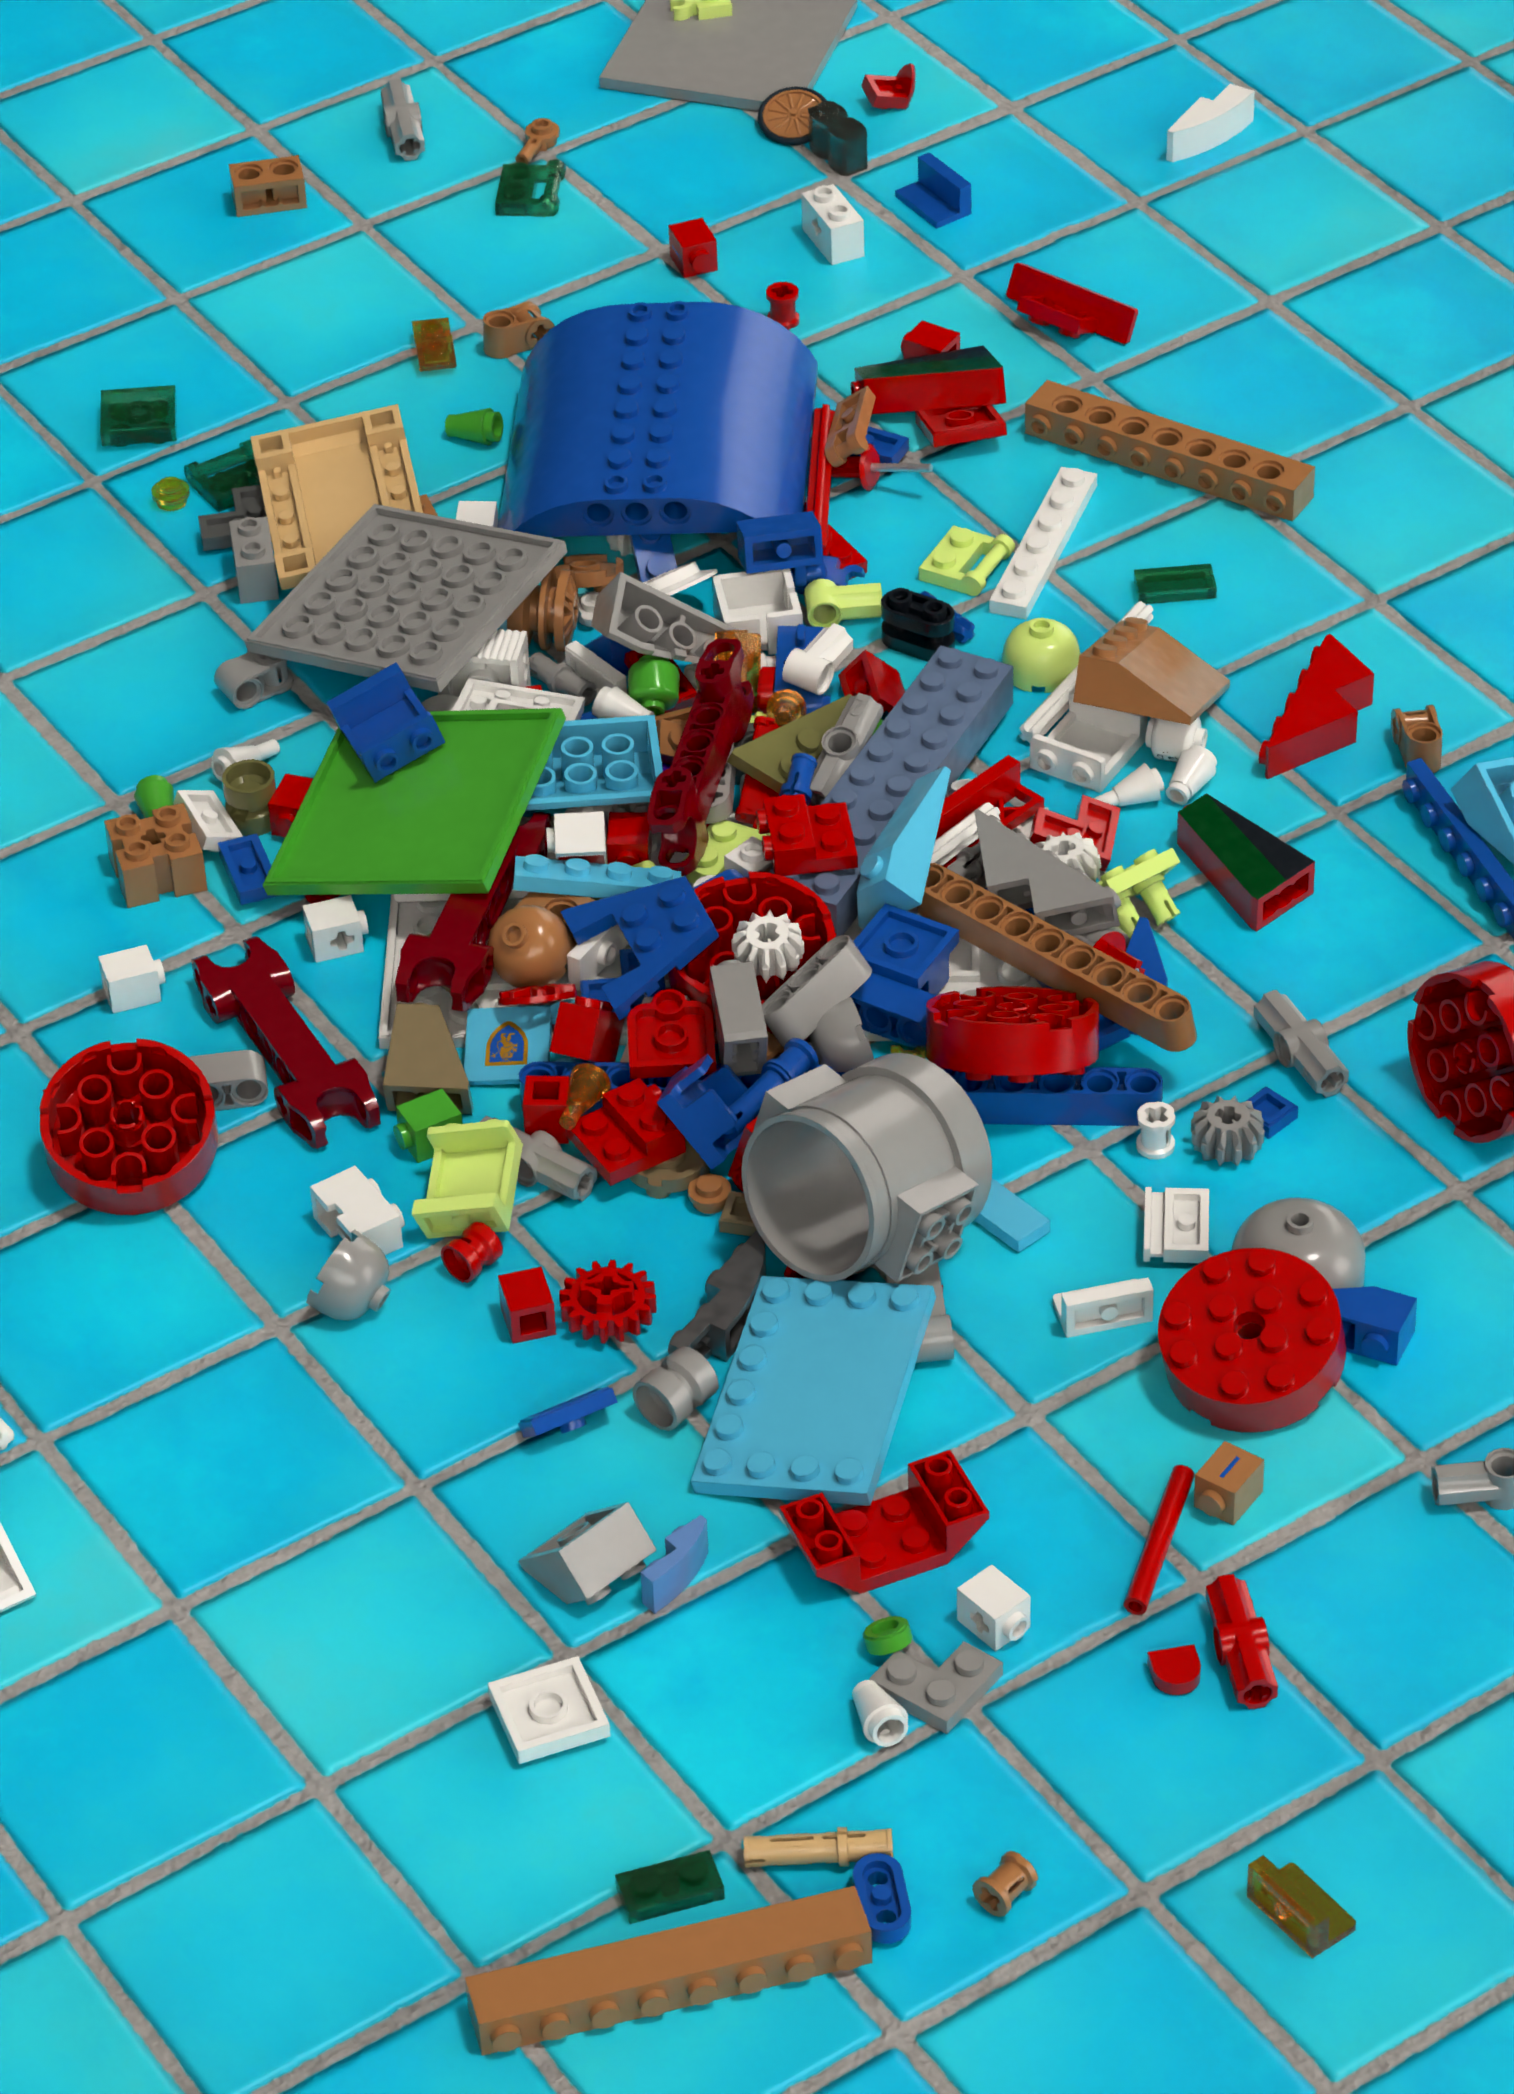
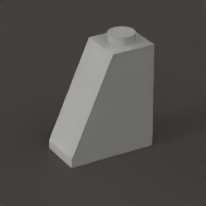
(738, 1017)

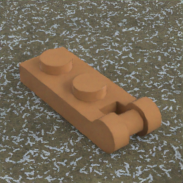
(850, 427)

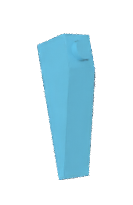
(901, 856)

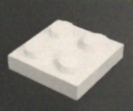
(548, 1709)

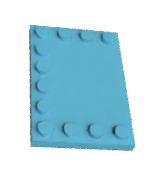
(814, 1390)

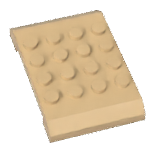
(326, 478)

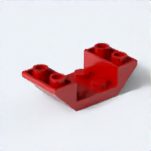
(894, 1534)

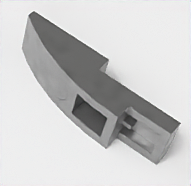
(729, 1299)

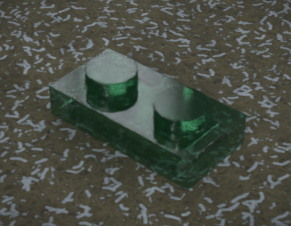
(669, 1886)

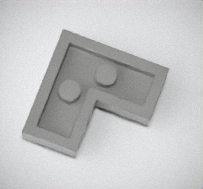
(942, 1694)

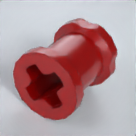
(782, 303)

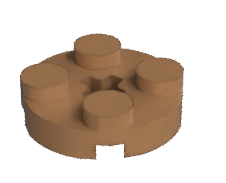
(591, 570)

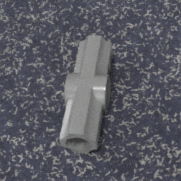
(402, 119)
(849, 735)
(1301, 1043)
(547, 1164)
(1477, 1481)

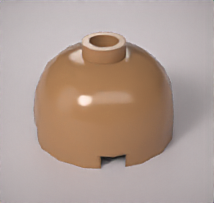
(530, 946)

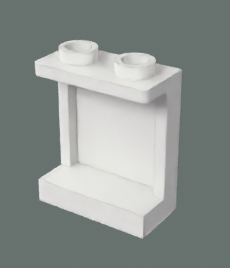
(1088, 745)

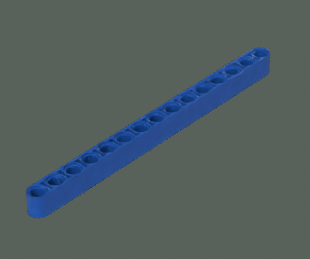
(1095, 1098)

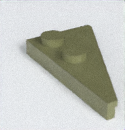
(770, 755)

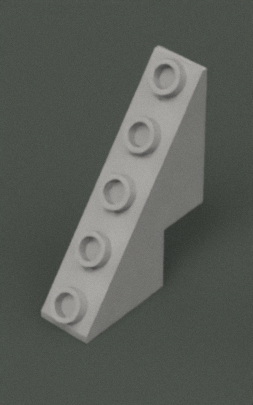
(1041, 881)

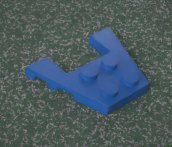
(662, 926)

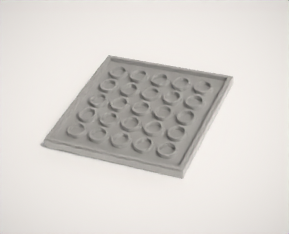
(406, 594)

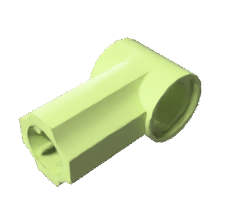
(832, 603)

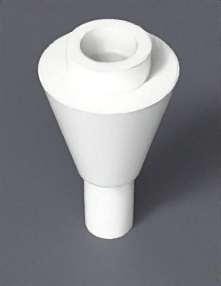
(227, 756)
(1138, 787)

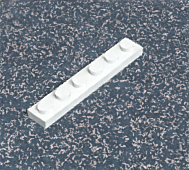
(1043, 543)

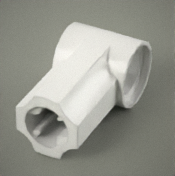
(815, 665)

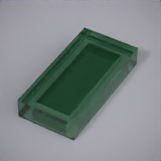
(1175, 584)

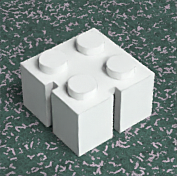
(757, 603)

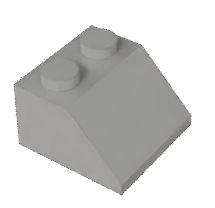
(591, 1554)

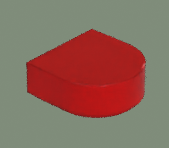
(766, 687)
(1175, 1669)

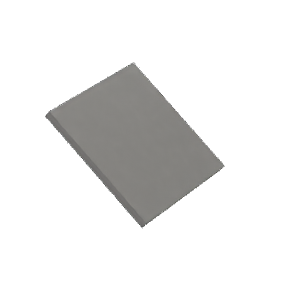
(728, 58)

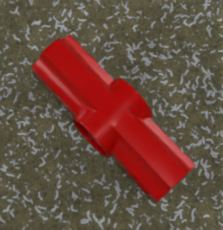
(1241, 1641)

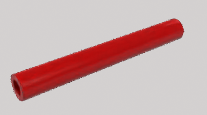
(1159, 1540)

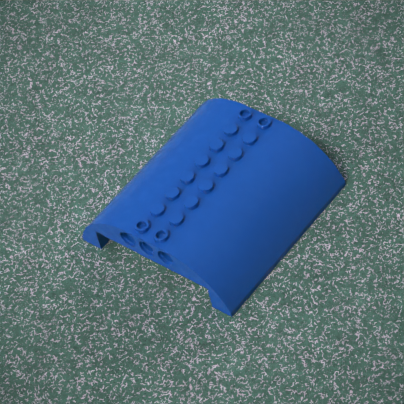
(660, 423)

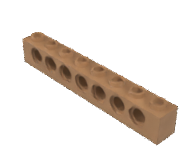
(1170, 450)

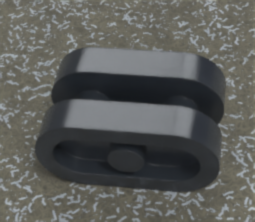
(916, 623)

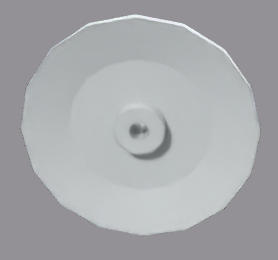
(680, 578)

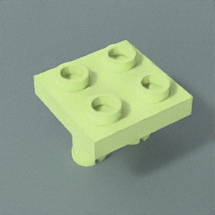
(1145, 879)

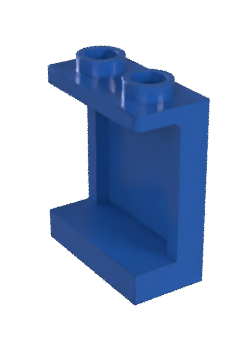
(385, 722)

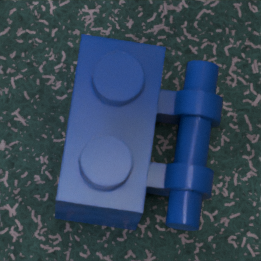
(782, 543)

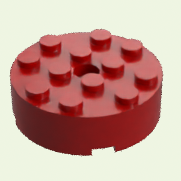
(735, 901)
(1012, 1032)
(1466, 1049)
(128, 1126)
(1252, 1339)

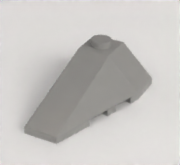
(653, 621)

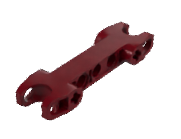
(687, 789)
(457, 947)
(311, 1081)

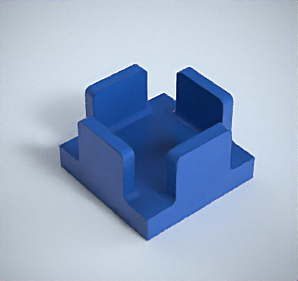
(908, 948)
(702, 1108)

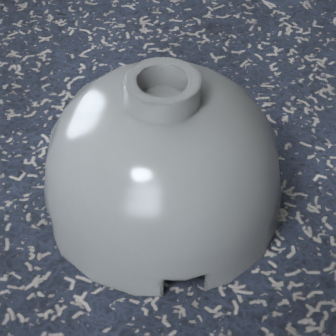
(840, 1038)
(352, 1280)

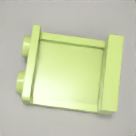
(470, 1178)

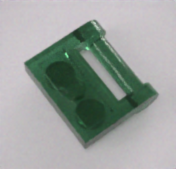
(519, 187)
(218, 488)

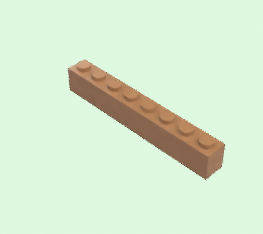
(668, 1970)

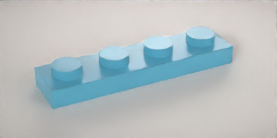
(583, 878)

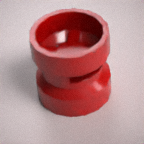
(475, 1249)

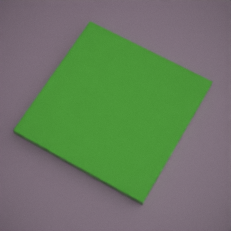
(425, 826)

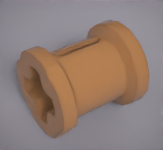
(1005, 1884)

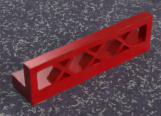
(996, 786)

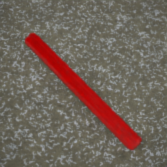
(820, 469)

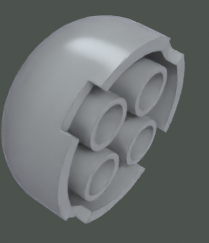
(1310, 1232)

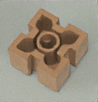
(155, 855)

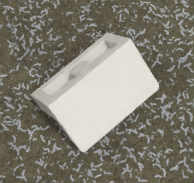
(1105, 1307)

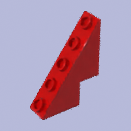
(1321, 711)

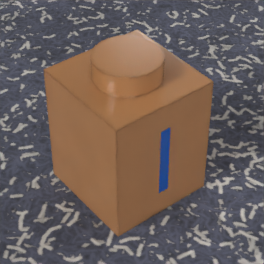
(1229, 1483)

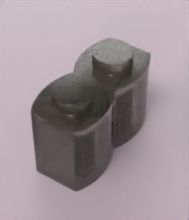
(837, 138)

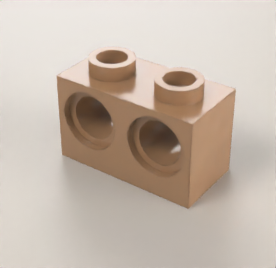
(267, 186)

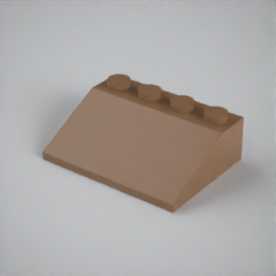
(1146, 674)

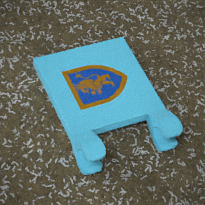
(506, 1040)

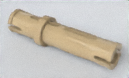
(816, 1847)

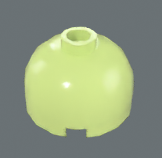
(1041, 654)

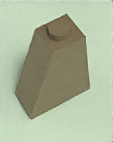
(423, 1059)

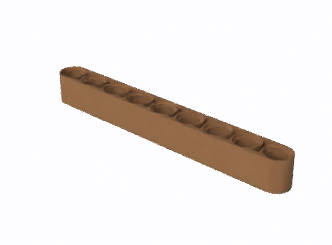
(1059, 959)

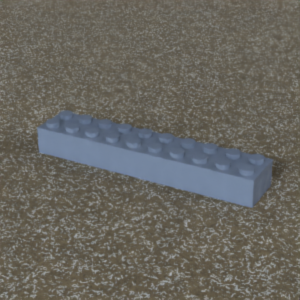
(932, 726)

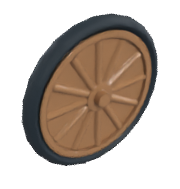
(785, 114)

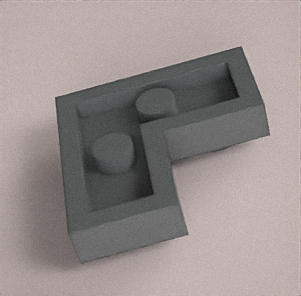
(215, 527)

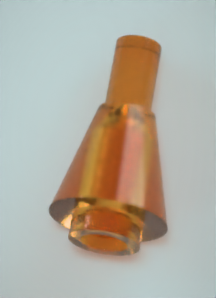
(786, 706)
(585, 1089)

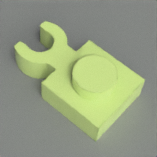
(702, 8)

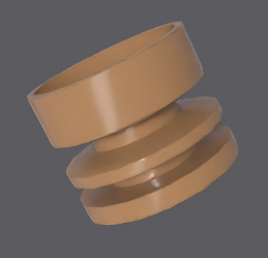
(549, 611)

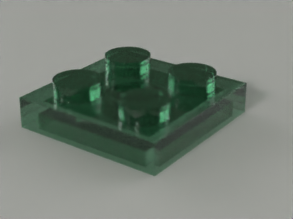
(138, 415)

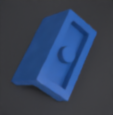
(938, 194)

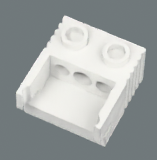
(499, 660)

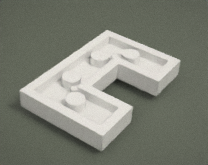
(497, 696)

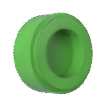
(887, 1635)

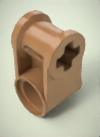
(511, 330)
(1418, 735)

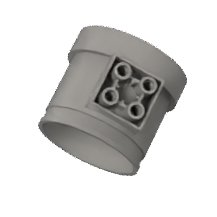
(866, 1168)

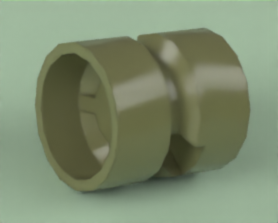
(247, 791)

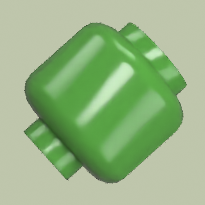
(654, 683)

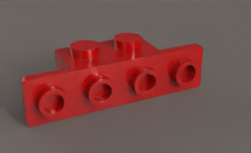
(1069, 306)

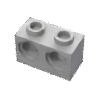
(253, 559)

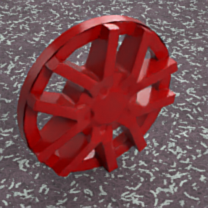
(537, 994)

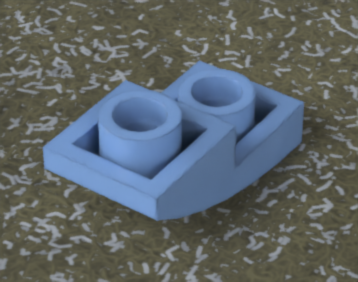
(684, 1557)

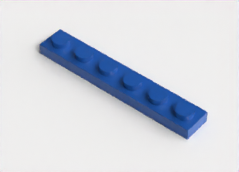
(1461, 841)

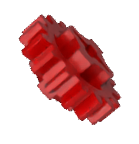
(608, 1301)

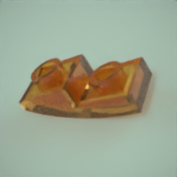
(434, 344)

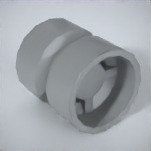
(675, 1388)

